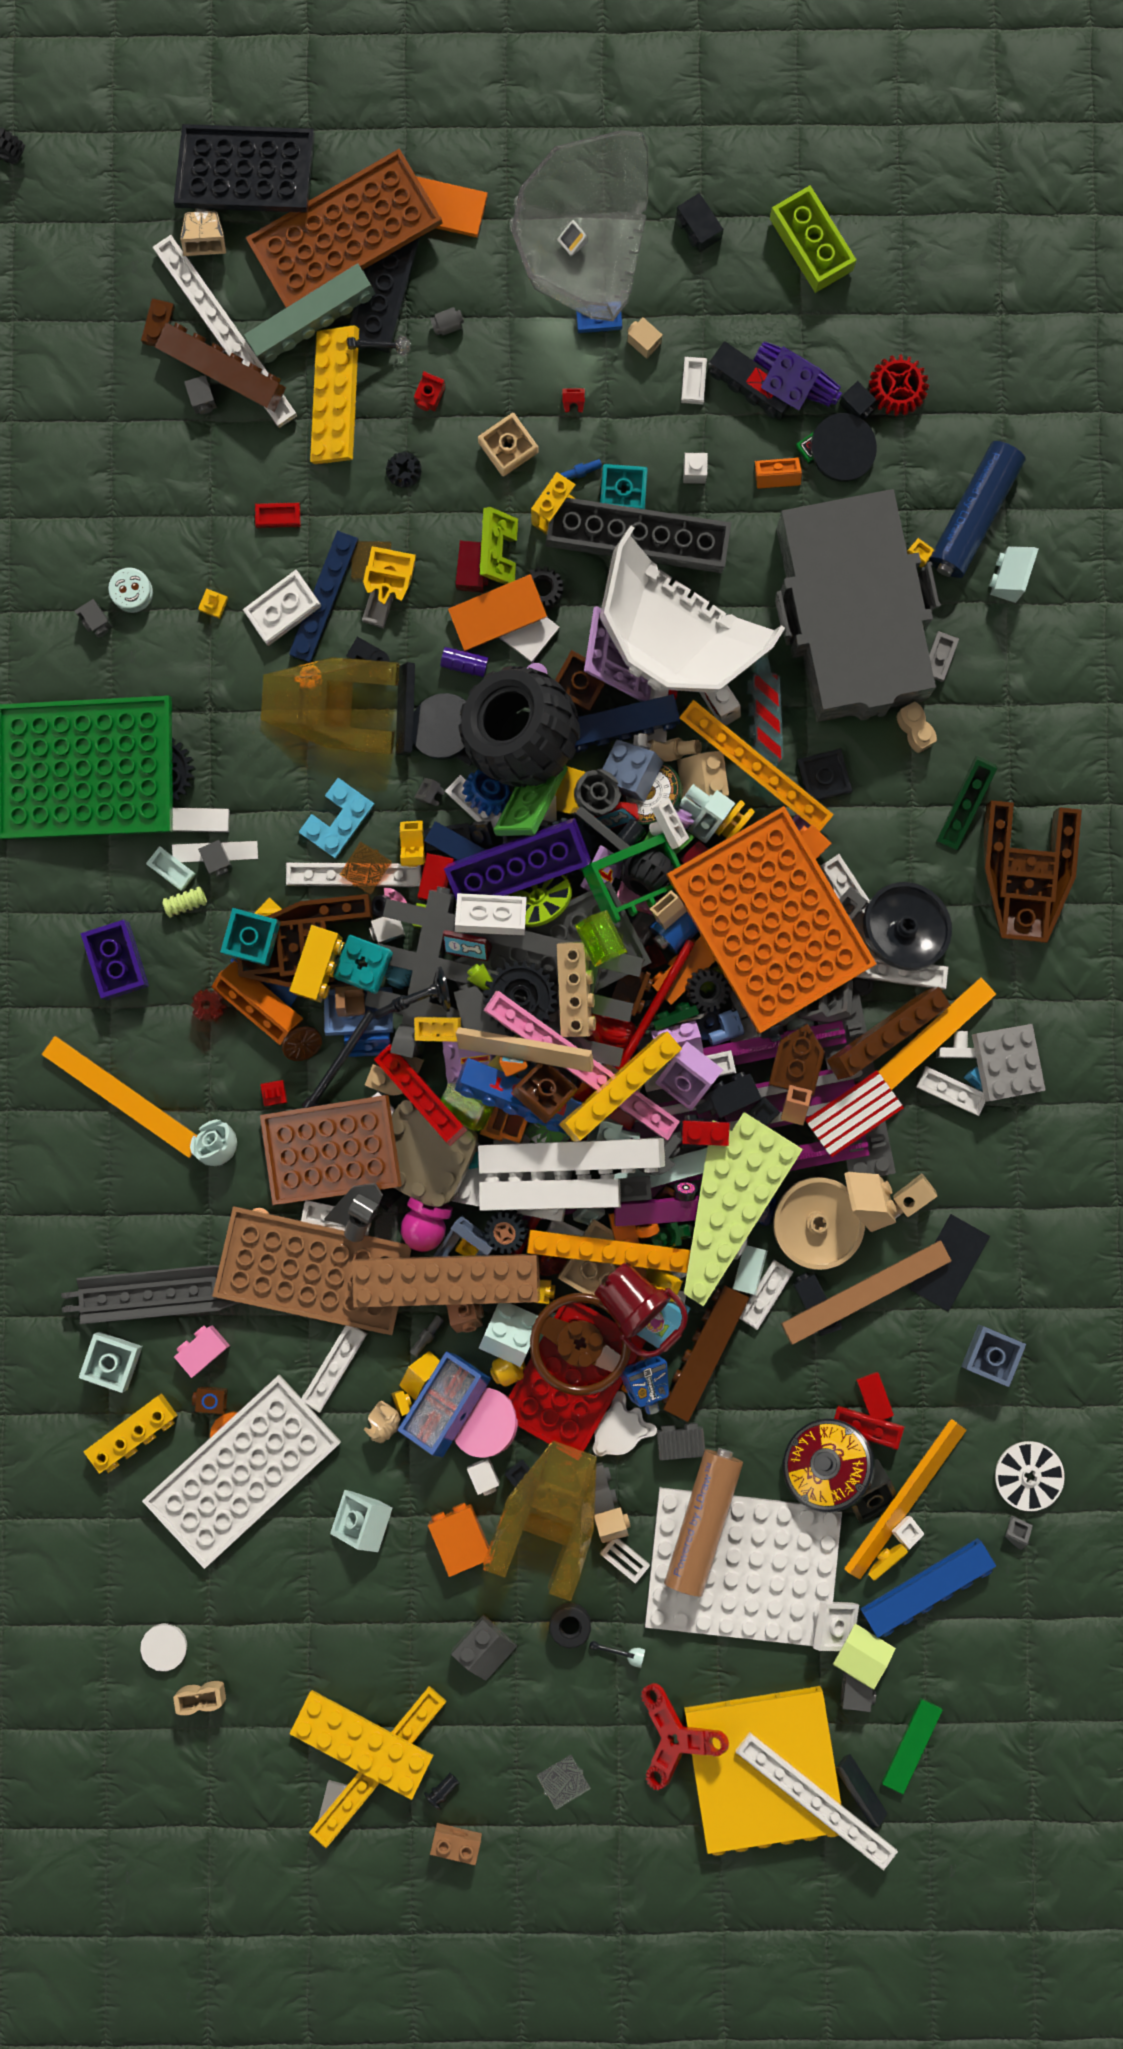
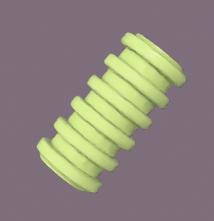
(185, 901)

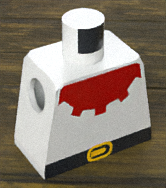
(721, 704)

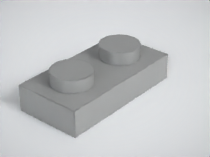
(941, 654)

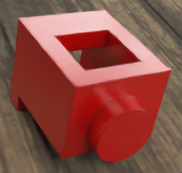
(434, 384)

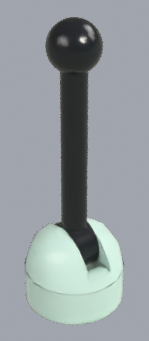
(634, 1656)

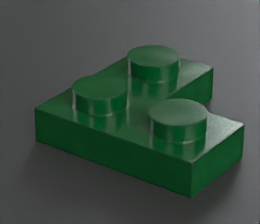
(681, 1012)

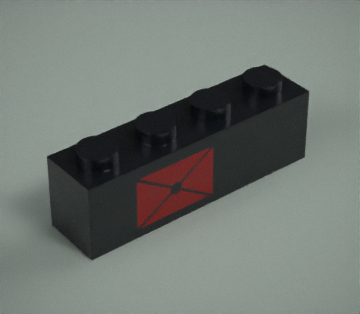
(745, 377)

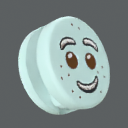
(130, 590)

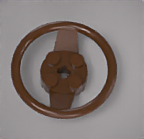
(564, 1334)

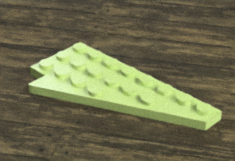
(732, 1197)

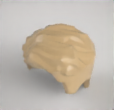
(383, 1422)

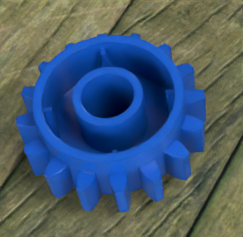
(486, 793)

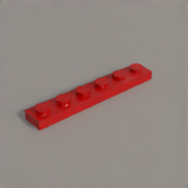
(421, 1095)

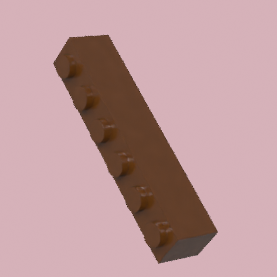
(221, 367)
(888, 1033)
(705, 1352)

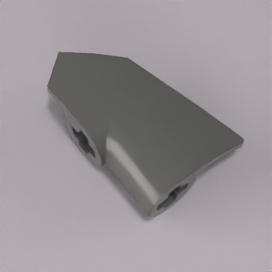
(356, 1210)

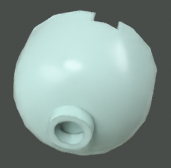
(214, 1143)

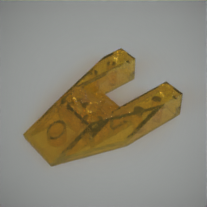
(317, 702)
(553, 1503)

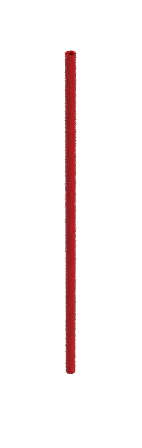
(638, 1035)

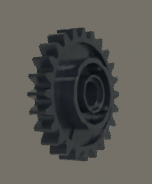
(526, 981)

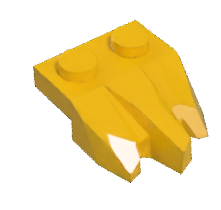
(389, 573)

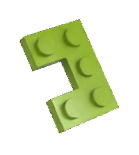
(495, 528)

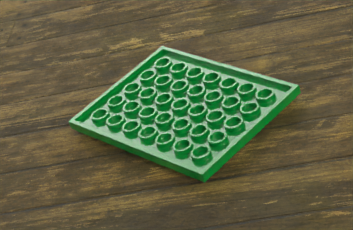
(86, 767)

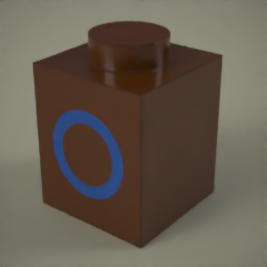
(210, 1400)

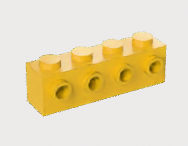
(130, 1433)

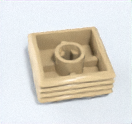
(509, 430)

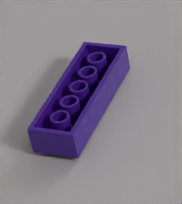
(520, 862)

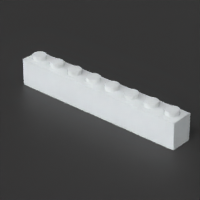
(566, 1156)

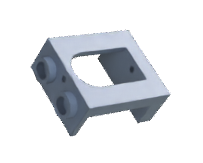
(470, 1233)

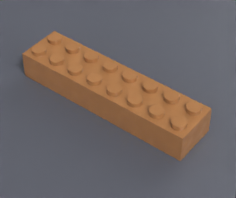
(446, 1280)

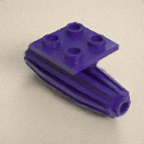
(795, 378)

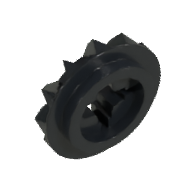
(405, 479)

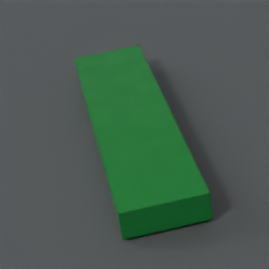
(912, 1746)

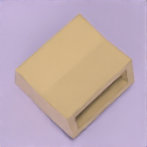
(668, 910)

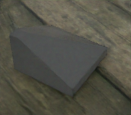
(1018, 1532)

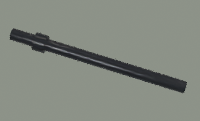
(338, 1062)

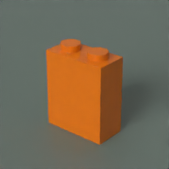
(459, 1538)

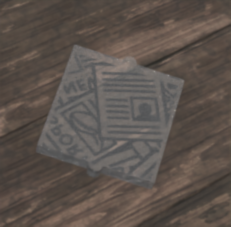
(563, 1782)

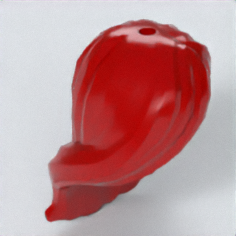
(612, 1031)

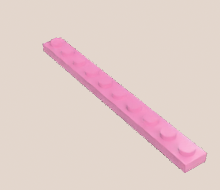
(531, 1028)

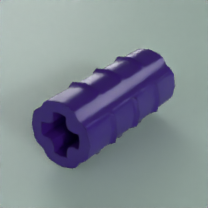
(464, 662)

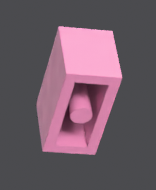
(201, 1351)

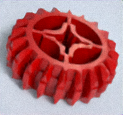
(911, 398)

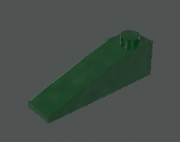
(967, 802)

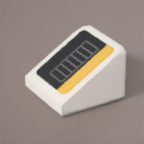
(572, 238)

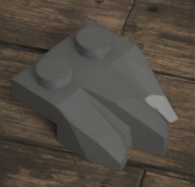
(832, 1006)

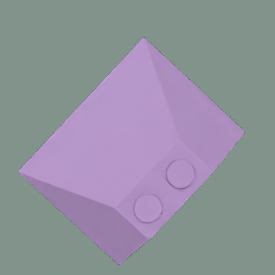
(607, 664)

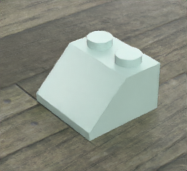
(1013, 572)
(361, 1521)

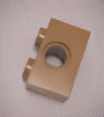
(456, 1844)

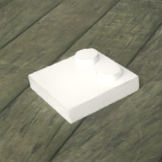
(834, 1624)

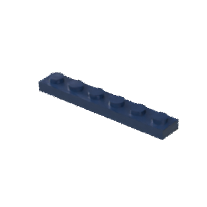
(326, 593)

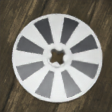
(1035, 1493)

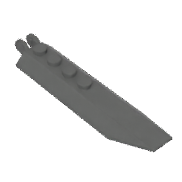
(147, 1294)

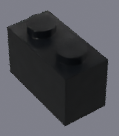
(699, 222)

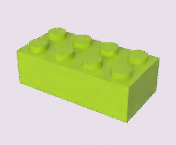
(812, 239)

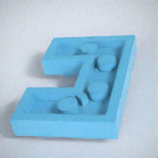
(354, 811)

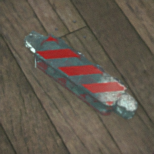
(766, 712)

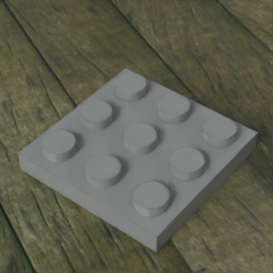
(1008, 1062)

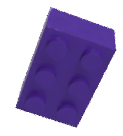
(114, 959)

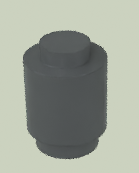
(447, 321)

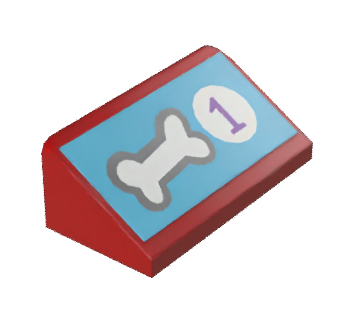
(619, 815)

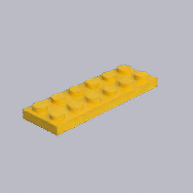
(334, 396)
(361, 1744)

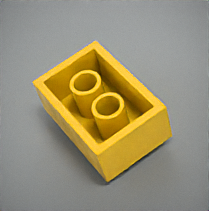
(317, 964)

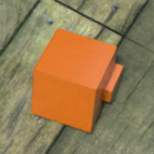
(504, 1125)

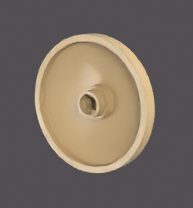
(817, 1224)

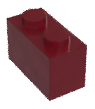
(468, 568)

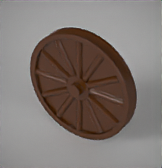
(301, 1043)

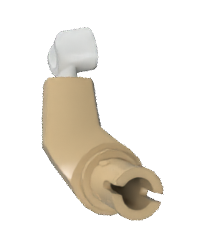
(669, 750)

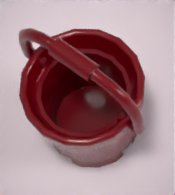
(635, 1304)

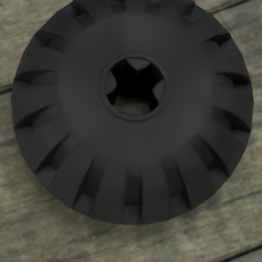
(646, 872)

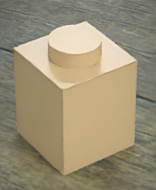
(644, 337)
(612, 1525)

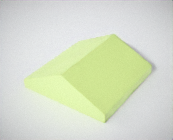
(864, 1656)

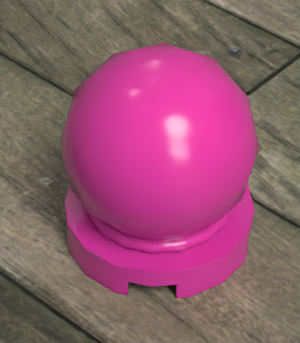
(424, 1225)

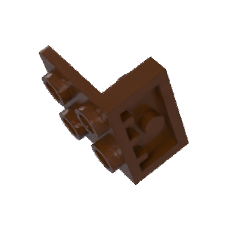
(631, 990)

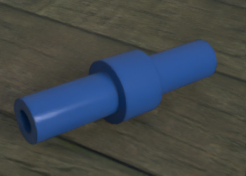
(580, 470)

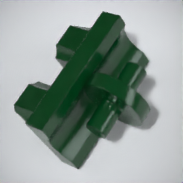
(670, 1234)

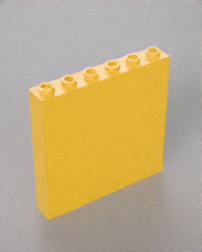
(738, 1801)

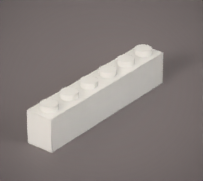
(550, 1193)

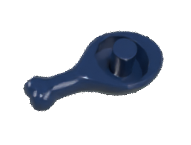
(708, 1023)

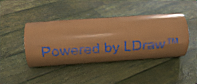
(703, 1522)

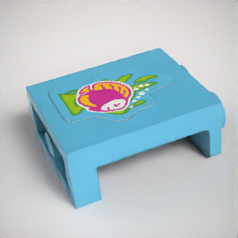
(663, 1325)

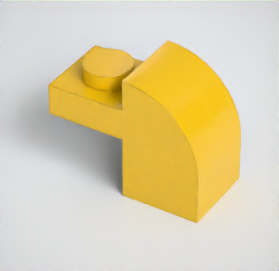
(412, 843)

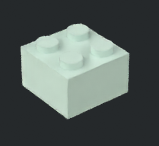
(509, 1333)
(110, 1362)

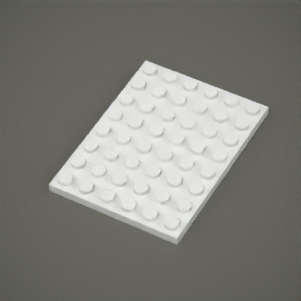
(765, 1575)

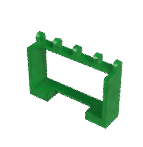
(599, 889)

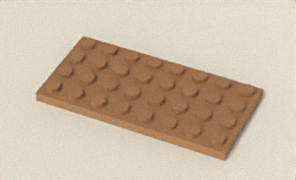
(300, 1269)

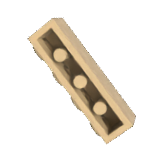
(574, 990)

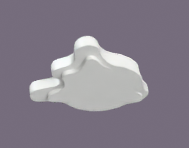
(621, 1428)

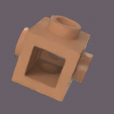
(465, 1317)

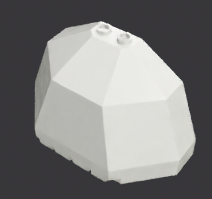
(674, 636)

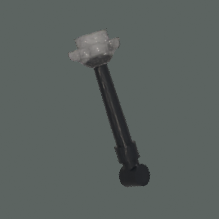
(401, 345)

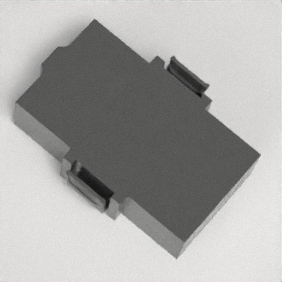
(856, 606)

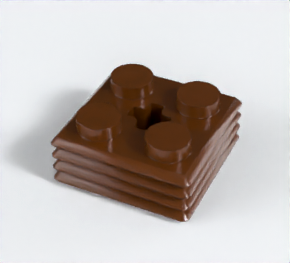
(544, 1104)

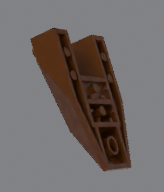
(1029, 884)
(293, 933)

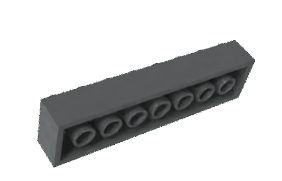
(661, 535)

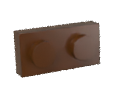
(158, 315)

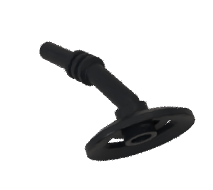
(437, 990)

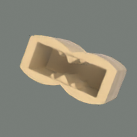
(919, 732)
(204, 1698)

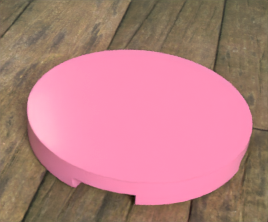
(489, 1426)

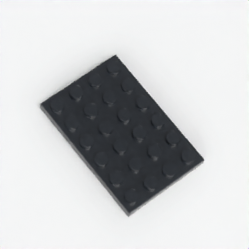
(244, 168)

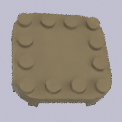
(427, 1164)

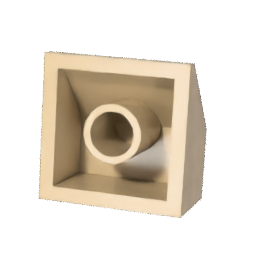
(704, 771)
(871, 1199)

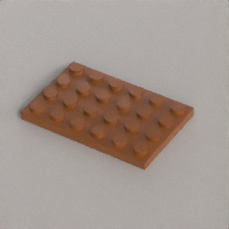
(330, 1149)

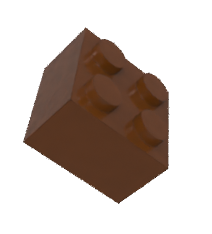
(578, 684)

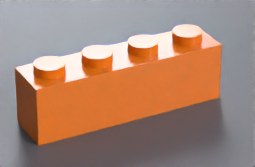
(257, 1003)

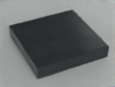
(824, 775)

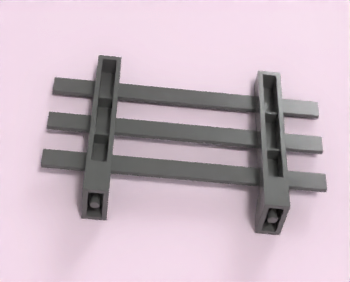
(430, 952)

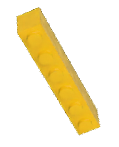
(620, 1086)

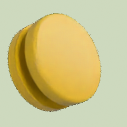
(734, 821)

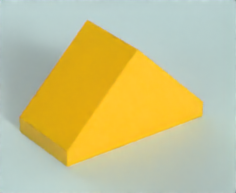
(419, 1374)

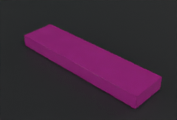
(655, 1211)

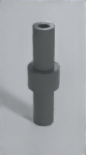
(426, 1336)

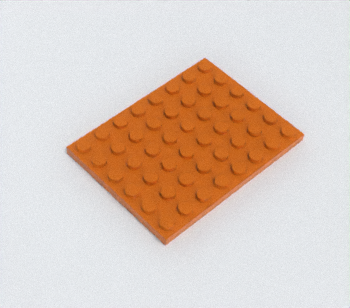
(771, 919)

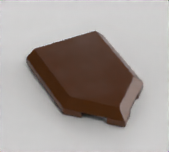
(797, 1061)

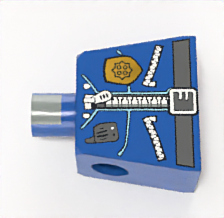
(647, 1382)

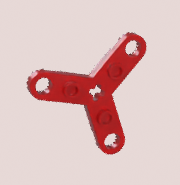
(690, 1739)

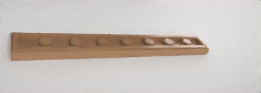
(865, 1292)

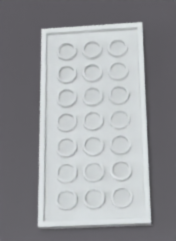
(241, 1471)

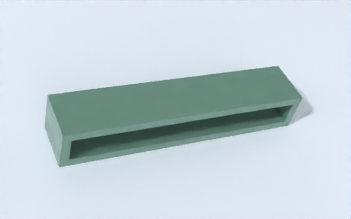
(310, 314)

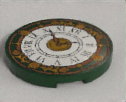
(665, 786)

